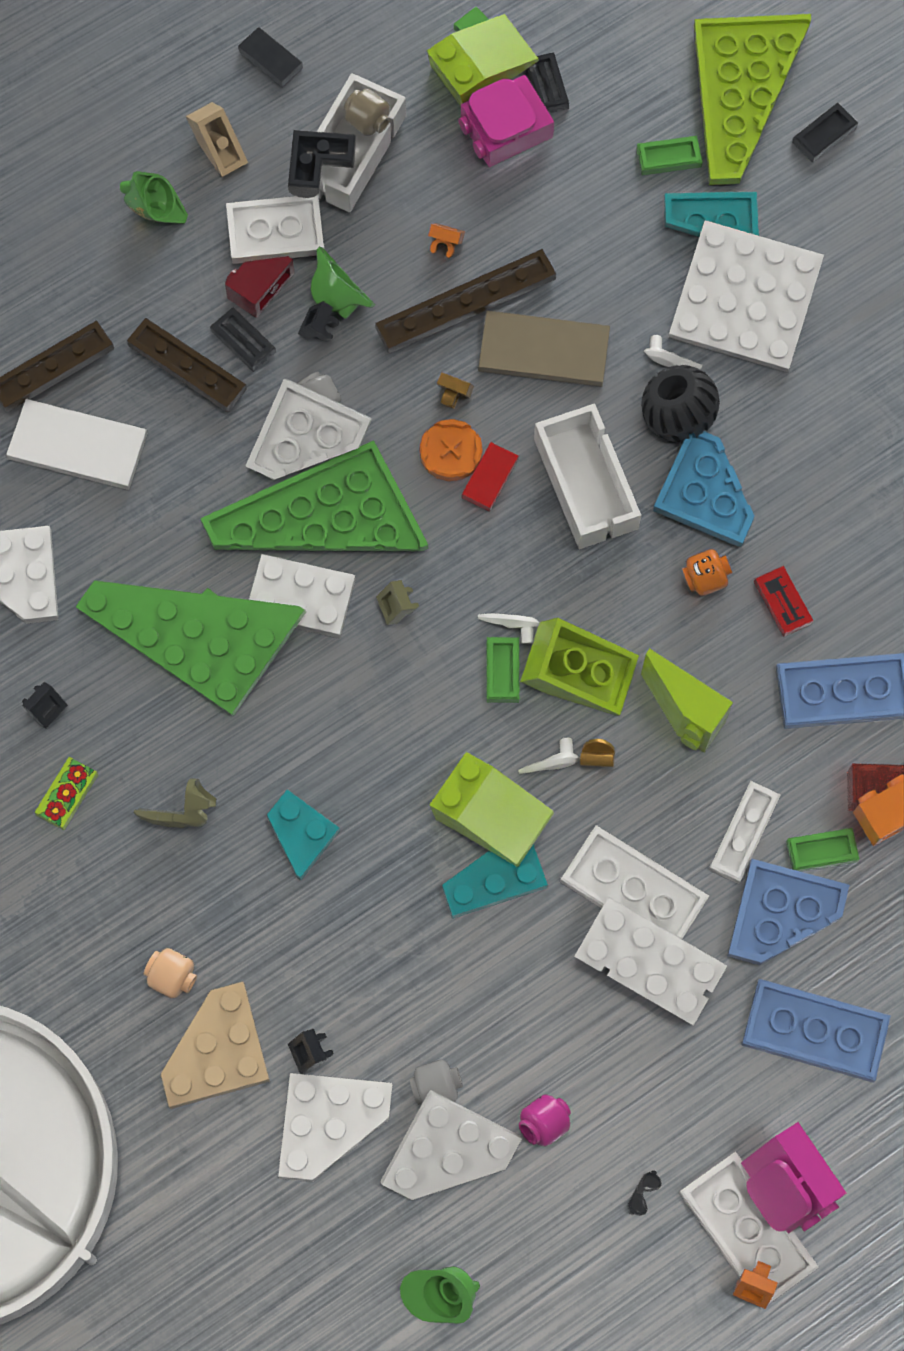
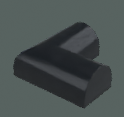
(311, 152)

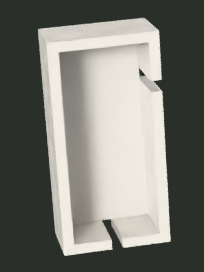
(345, 185)
(587, 477)
(650, 961)

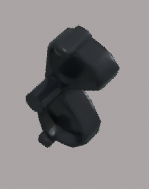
(648, 1183)

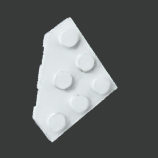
(304, 431)
(28, 574)
(327, 1121)
(447, 1149)

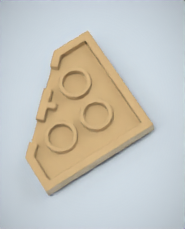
(217, 1051)

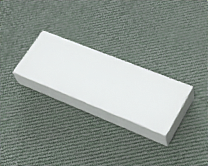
(744, 832)

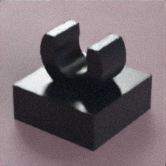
(316, 320)
(44, 704)
(308, 1051)

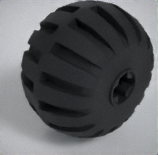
(680, 403)

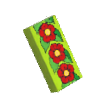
(66, 793)

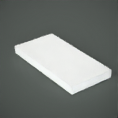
(77, 444)
(617, 871)
(739, 1228)

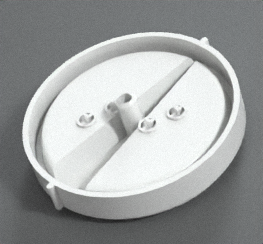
(53, 1164)

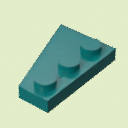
(731, 209)
(492, 882)

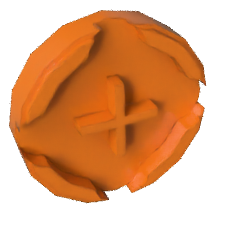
(450, 450)

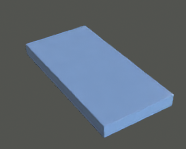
(841, 690)
(816, 1030)

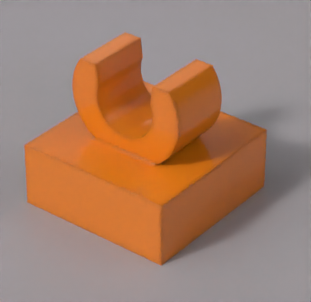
(445, 235)
(755, 1285)

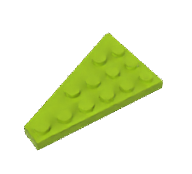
(740, 78)

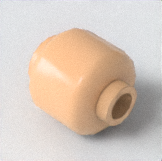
(170, 973)

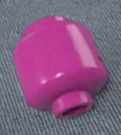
(545, 1120)

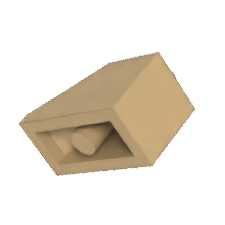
(217, 138)

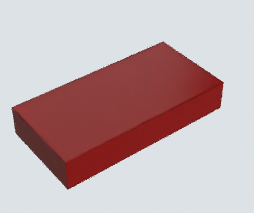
(490, 476)

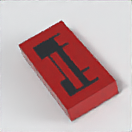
(783, 601)

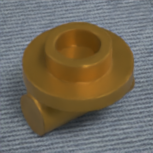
(597, 753)

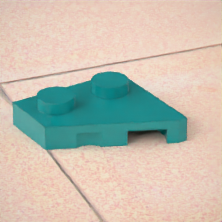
(301, 831)

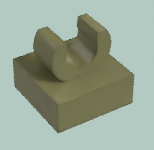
(395, 602)

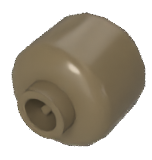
(367, 112)

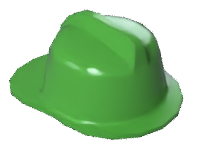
(439, 1294)

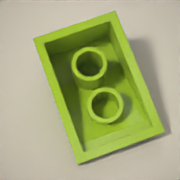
(480, 57)
(579, 666)
(688, 704)
(490, 809)

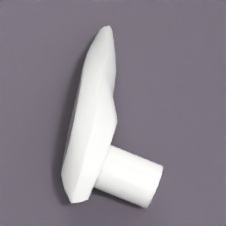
(664, 357)
(514, 621)
(561, 760)

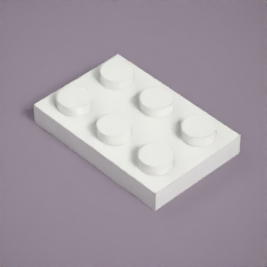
(274, 228)
(318, 590)

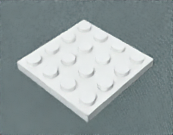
(746, 296)

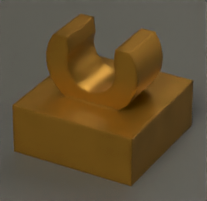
(454, 388)

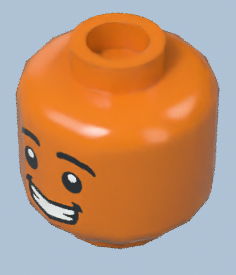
(707, 572)

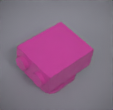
(505, 119)
(791, 1181)

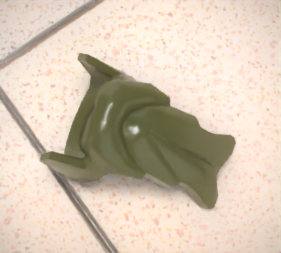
(195, 800)

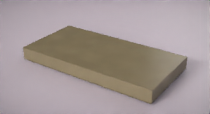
(544, 348)

